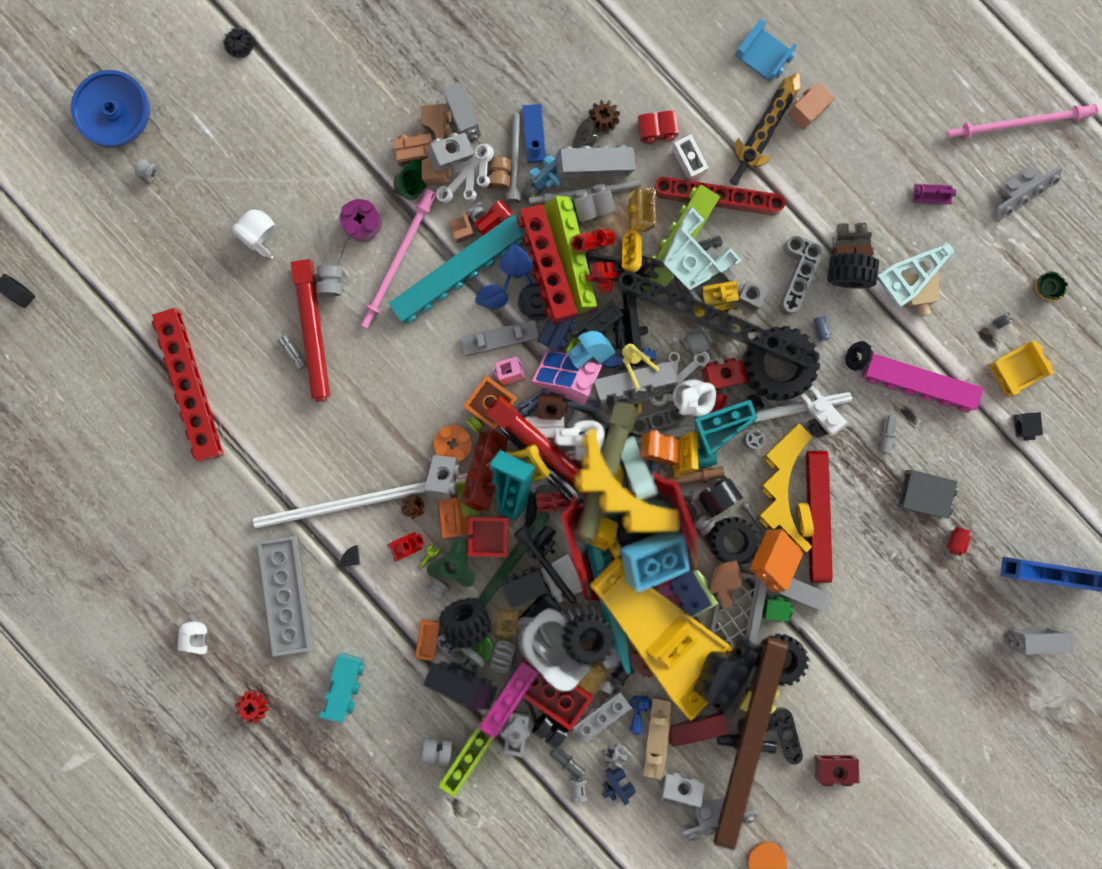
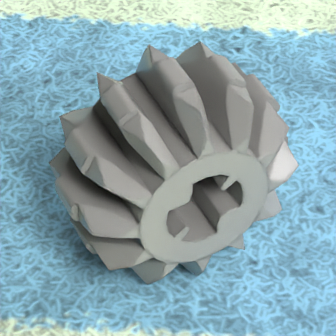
(503, 657)

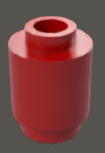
(959, 541)

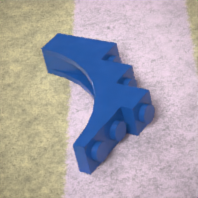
(1051, 574)

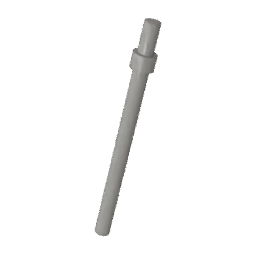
(614, 188)

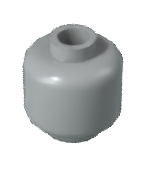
(698, 340)

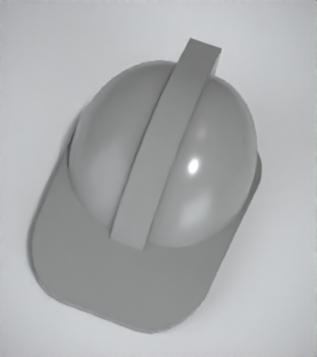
(543, 648)

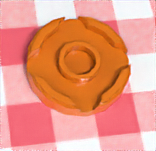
(767, 856)

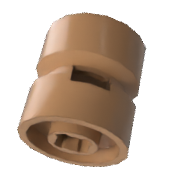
(498, 173)

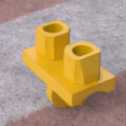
(720, 293)

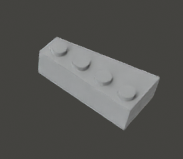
(621, 387)

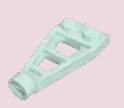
(896, 285)

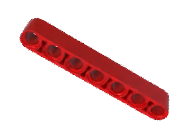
(728, 192)
(819, 503)

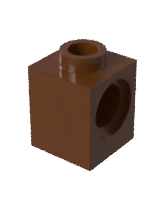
(546, 411)

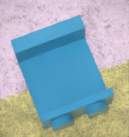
(764, 52)

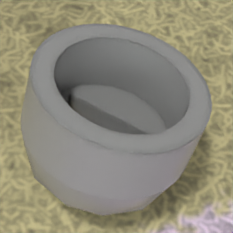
(607, 687)

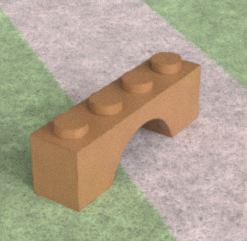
(436, 120)

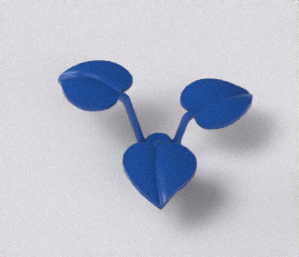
(514, 263)

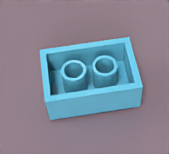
(654, 560)

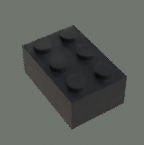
(461, 685)

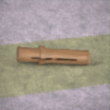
(699, 475)

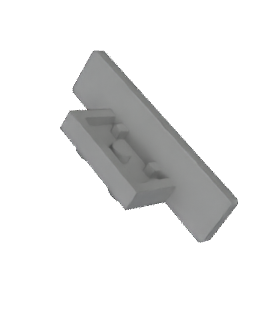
(1025, 187)
(708, 819)

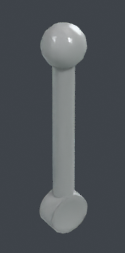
(745, 506)

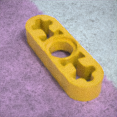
(632, 251)

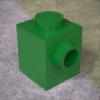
(777, 609)

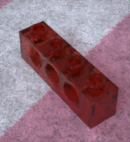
(479, 484)

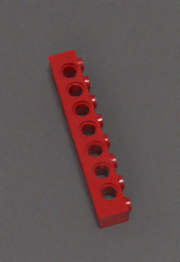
(161, 323)

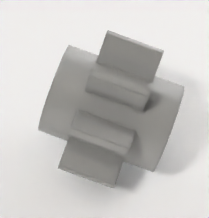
(615, 756)

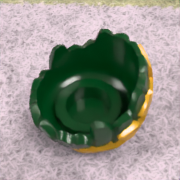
(1051, 286)

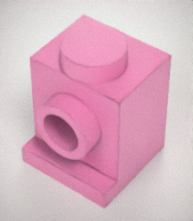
(509, 365)

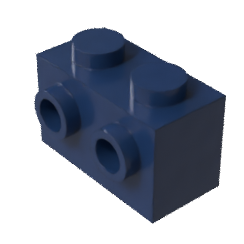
(690, 592)

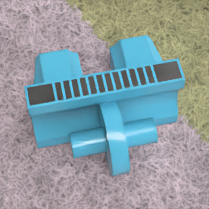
(547, 176)

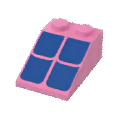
(562, 377)

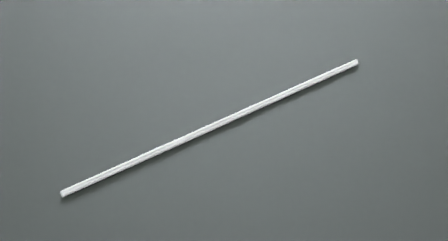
(419, 487)

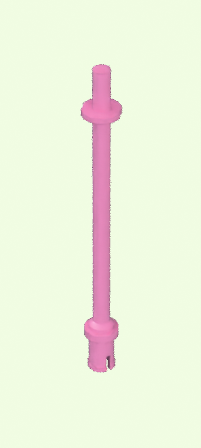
(1075, 113)
(422, 209)

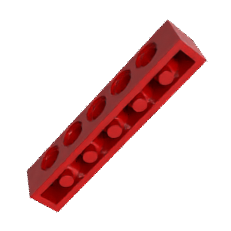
(537, 217)

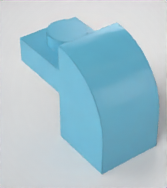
(592, 345)

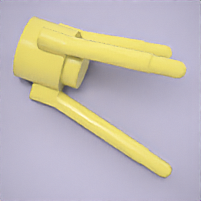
(633, 355)

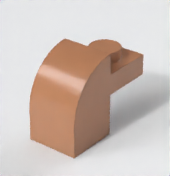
(723, 579)

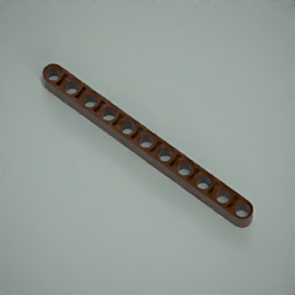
(750, 743)

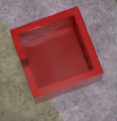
(489, 536)

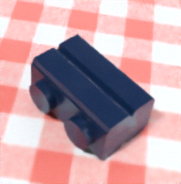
(554, 334)

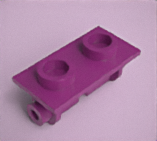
(933, 194)

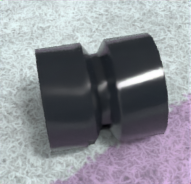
(552, 731)

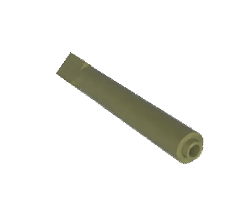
(621, 424)

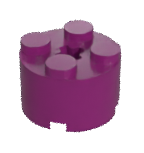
(370, 224)

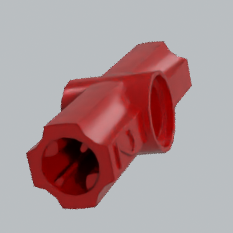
(593, 240)

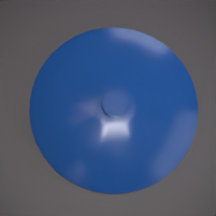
(110, 108)

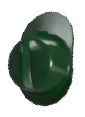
(409, 181)

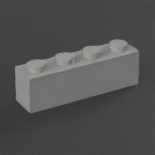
(595, 161)

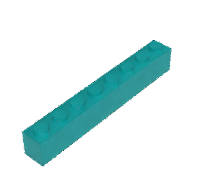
(457, 270)

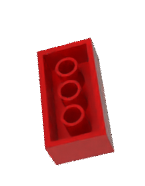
(562, 706)

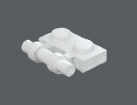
(567, 572)

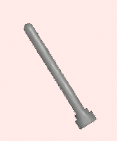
(513, 194)

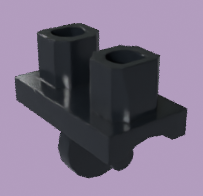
(544, 541)

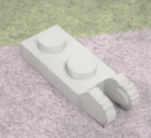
(824, 412)

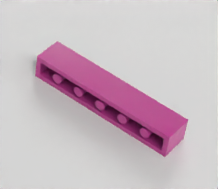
(922, 382)

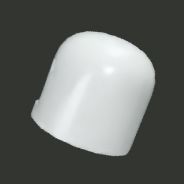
(187, 639)

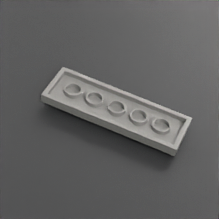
(284, 596)

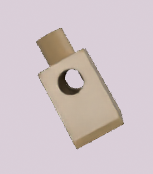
(926, 296)

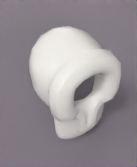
(253, 230)
(694, 397)
(573, 436)

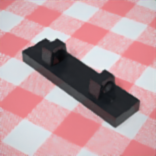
(631, 317)

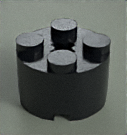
(720, 497)

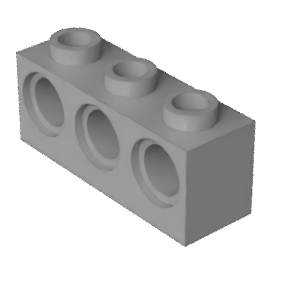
(602, 715)

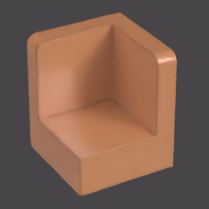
(461, 228)

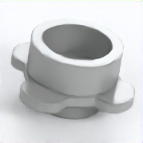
(476, 212)

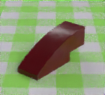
(698, 729)

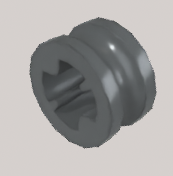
(1003, 320)

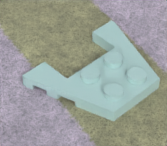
(689, 260)

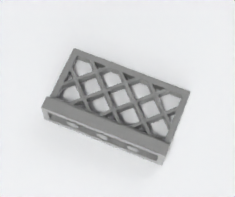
(755, 612)

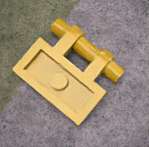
(688, 455)

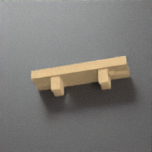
(658, 738)

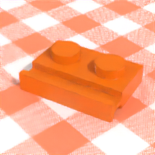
(451, 519)

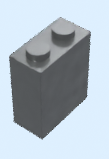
(927, 494)

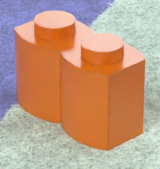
(660, 448)

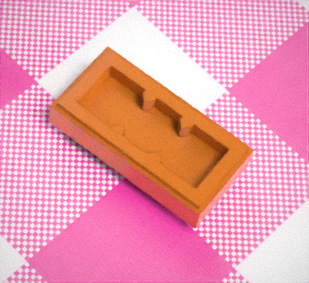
(427, 642)

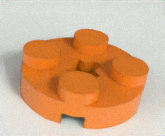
(462, 438)

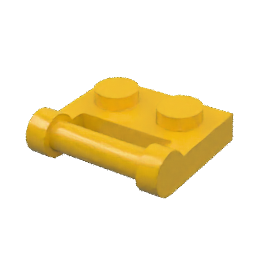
(532, 452)

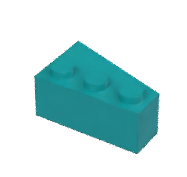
(723, 425)
(513, 484)
(343, 687)

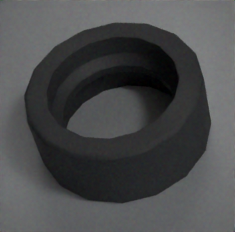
(15, 291)

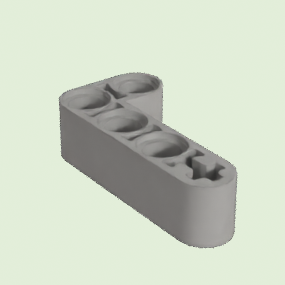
(798, 277)

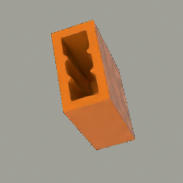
(776, 560)

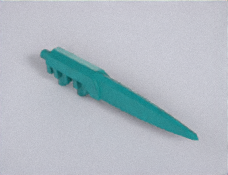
(599, 562)

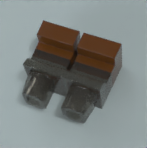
(852, 242)

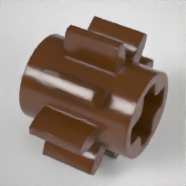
(412, 506)

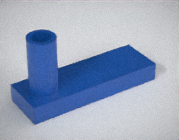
(534, 133)

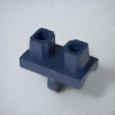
(624, 792)

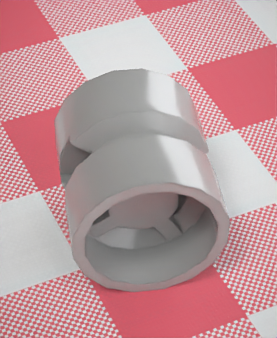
(329, 280)
(437, 752)

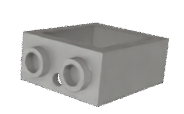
(462, 111)
(1040, 641)

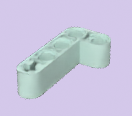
(637, 470)

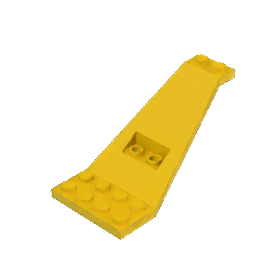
(662, 634)

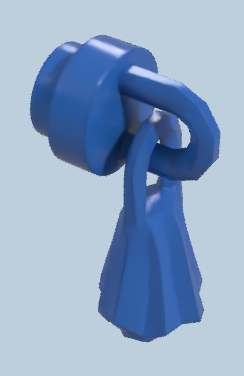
(644, 704)

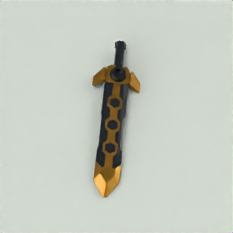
(762, 133)

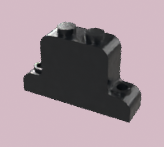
(726, 676)

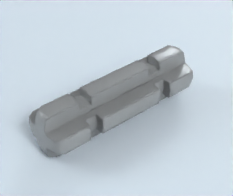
(292, 352)

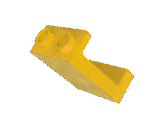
(1021, 368)

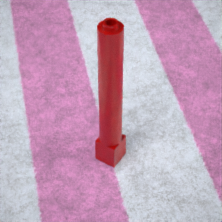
(305, 281)
(508, 417)

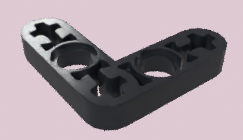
(782, 727)

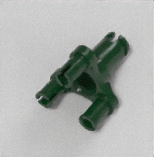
(456, 555)

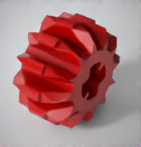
(258, 703)

